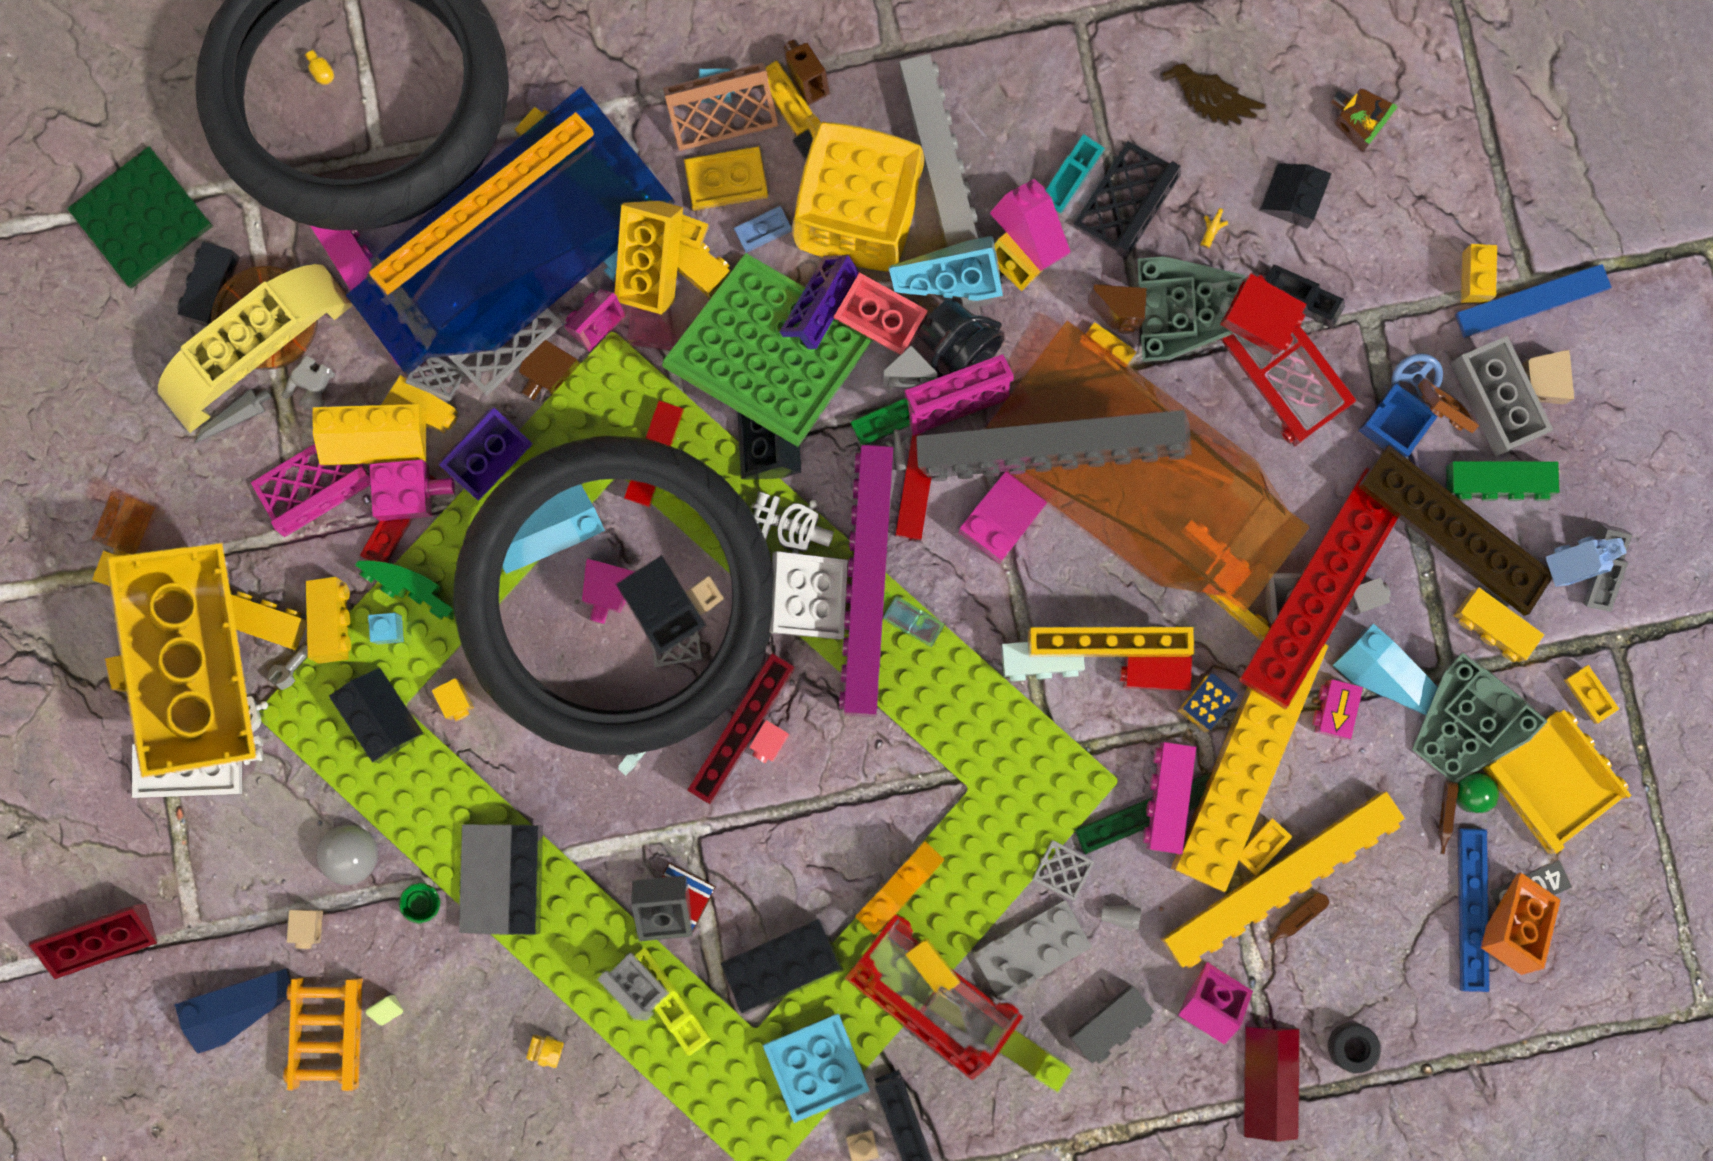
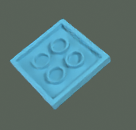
(816, 1067)

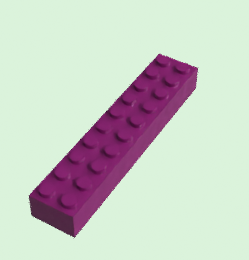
(868, 582)

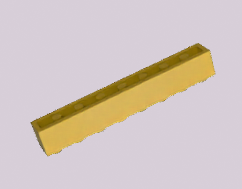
(250, 617)

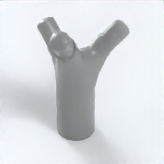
(898, 450)

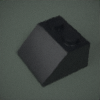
(1295, 193)

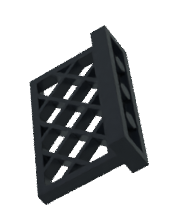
(1147, 209)

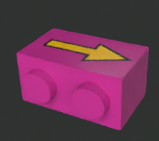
(1337, 709)

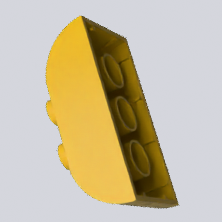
(180, 659)

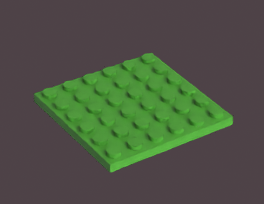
(746, 362)

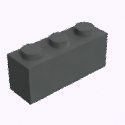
(1112, 1025)

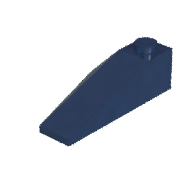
(225, 1013)

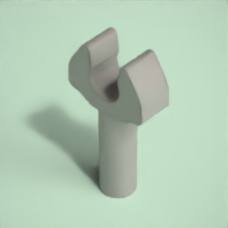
(283, 675)

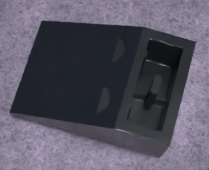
(660, 605)

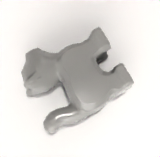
(307, 379)

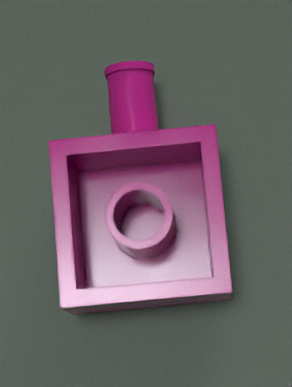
(405, 490)

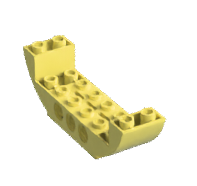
(246, 338)

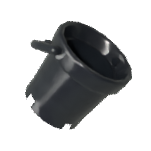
(960, 337)

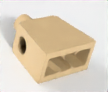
(1551, 377)

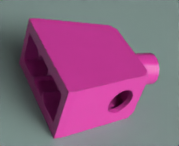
(601, 589)

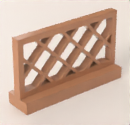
(720, 85)

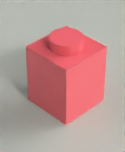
(768, 742)

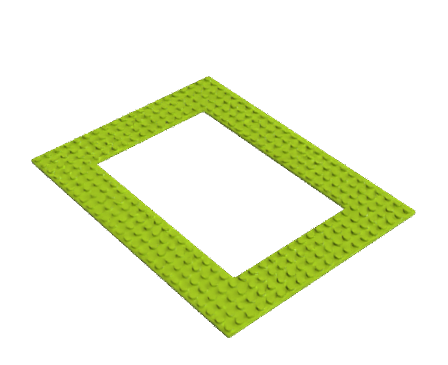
(1018, 767)

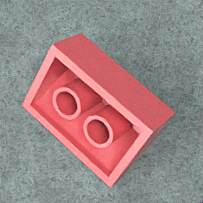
(881, 314)

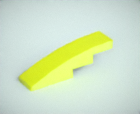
(674, 1010)

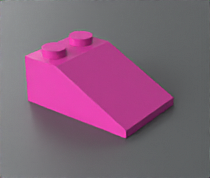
(1033, 224)
(595, 319)
(1002, 517)

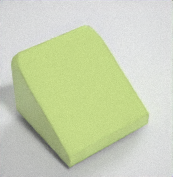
(385, 1010)

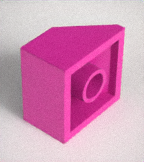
(1216, 1003)

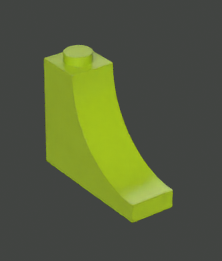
(1036, 1060)

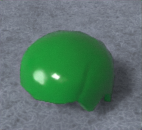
(1477, 793)
(419, 903)

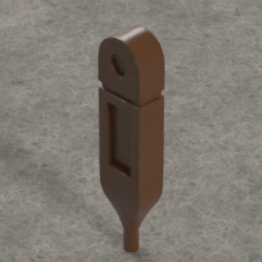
(1447, 813)
(1301, 916)

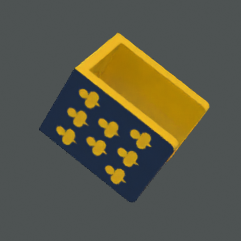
(1208, 702)

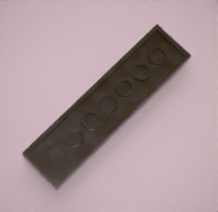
(1456, 530)

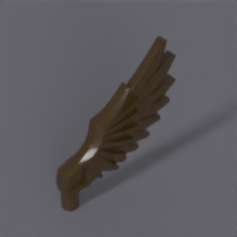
(1212, 95)

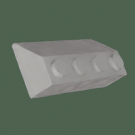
(1501, 396)

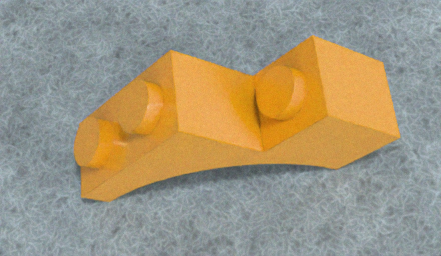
(899, 888)

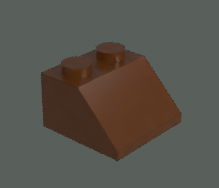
(1119, 306)

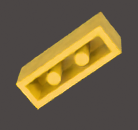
(327, 620)
(1498, 625)

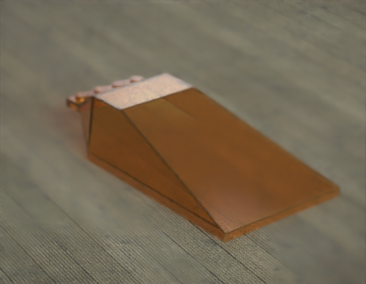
(1182, 522)

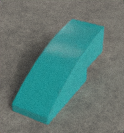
(1074, 172)

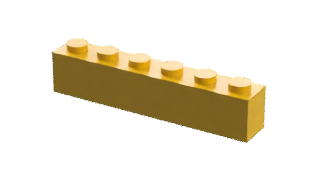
(1110, 642)

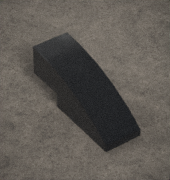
(1321, 304)

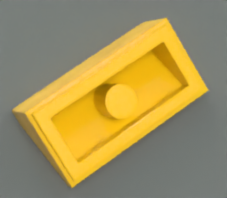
(932, 966)

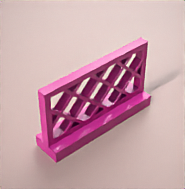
(966, 384)
(317, 503)

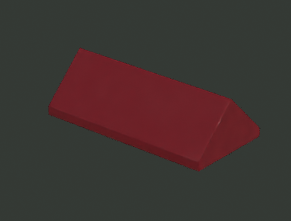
(95, 941)
(1271, 1083)

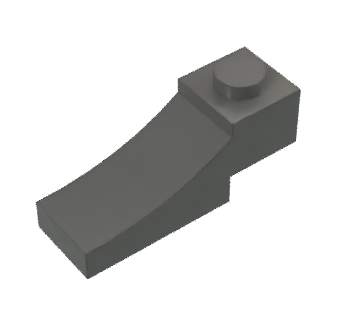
(1605, 587)

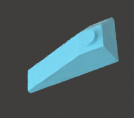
(957, 271)
(554, 527)
(1385, 668)

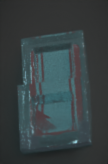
(913, 621)

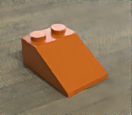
(1522, 926)

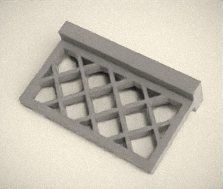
(517, 359)

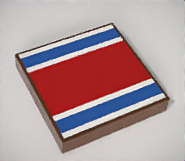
(699, 891)

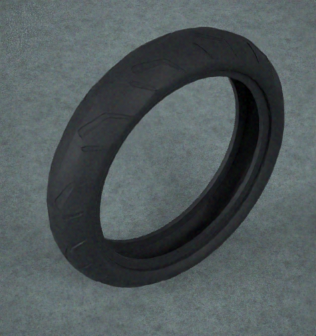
(360, 202)
(532, 703)

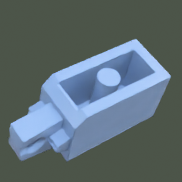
(1584, 560)

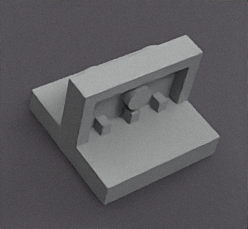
(634, 987)

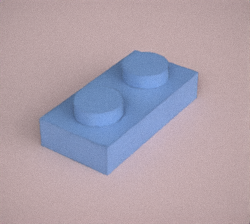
(763, 229)

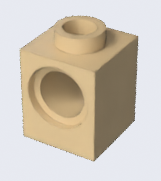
(304, 927)

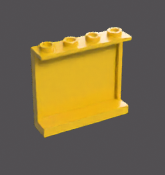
(1557, 781)

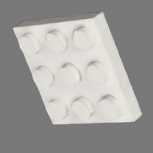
(808, 595)

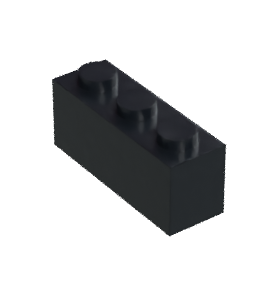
(211, 271)

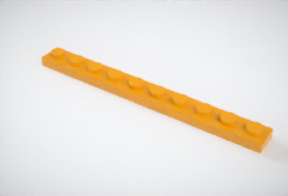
(481, 203)

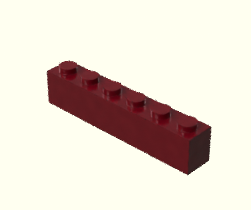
(741, 729)

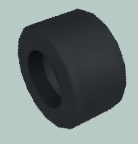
(1371, 1051)

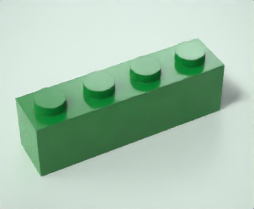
(1503, 479)

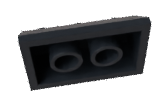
(764, 452)
(376, 715)

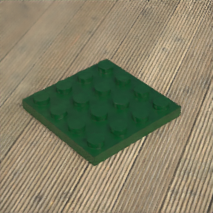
(140, 217)

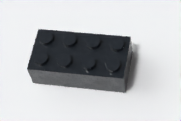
(782, 966)

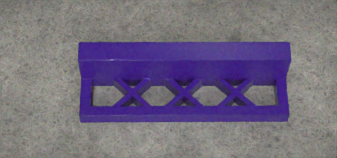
(825, 300)

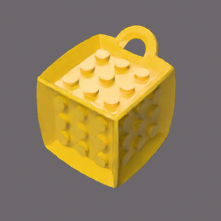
(857, 194)

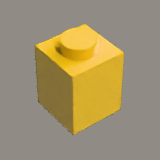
(453, 700)

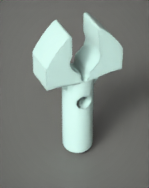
(629, 763)

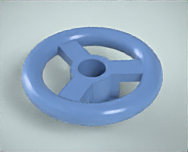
(1409, 368)

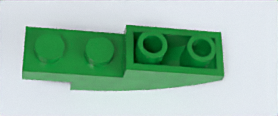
(399, 580)

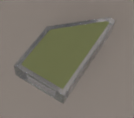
(950, 1009)

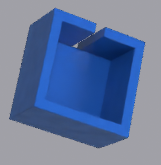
(1398, 421)

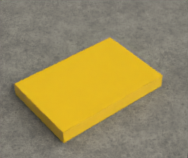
(726, 178)

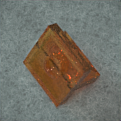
(123, 523)

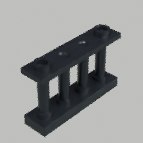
(901, 1117)

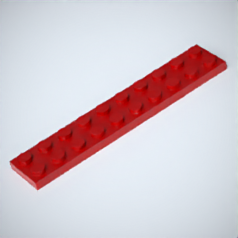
(1319, 598)

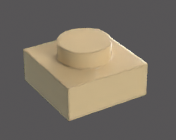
(704, 595)
(862, 1146)

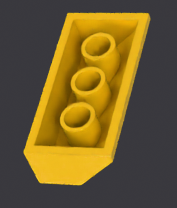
(648, 255)
(369, 434)

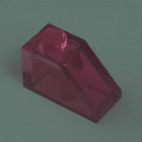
(649, 331)

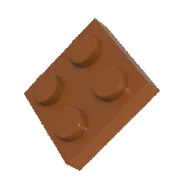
(1445, 404)

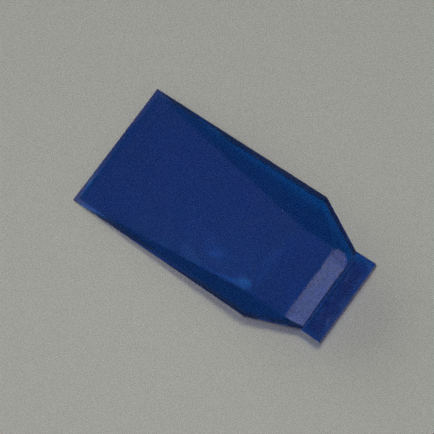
(520, 254)

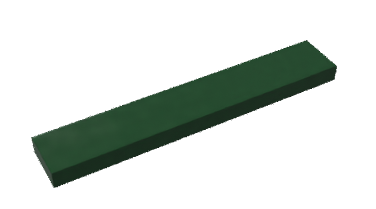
(1128, 820)

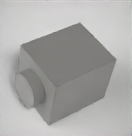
(1370, 596)

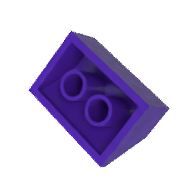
(485, 453)

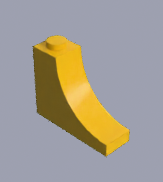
(439, 414)

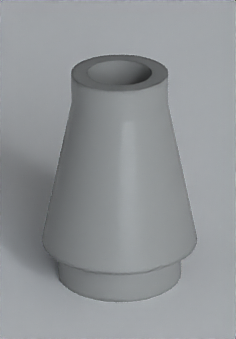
(1122, 915)

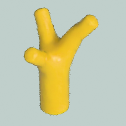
(1212, 228)

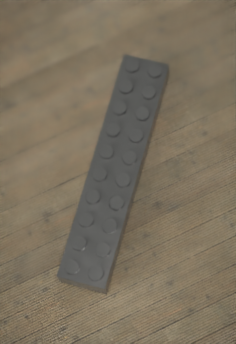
(1055, 445)

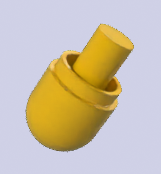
(319, 68)

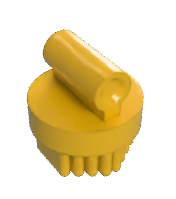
(545, 1050)

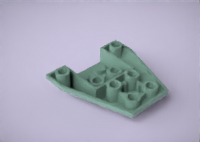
(1183, 305)
(1473, 721)

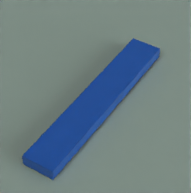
(1533, 301)
(1473, 909)

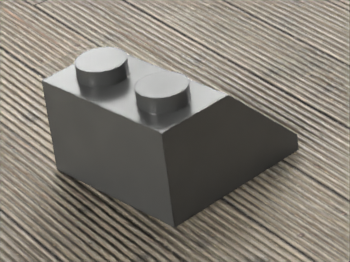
(661, 908)

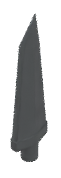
(242, 409)

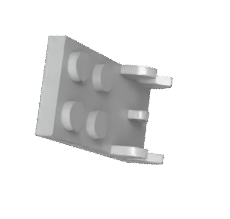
(1031, 950)

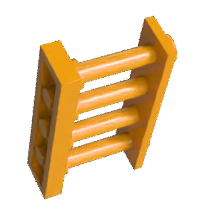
(348, 1047)

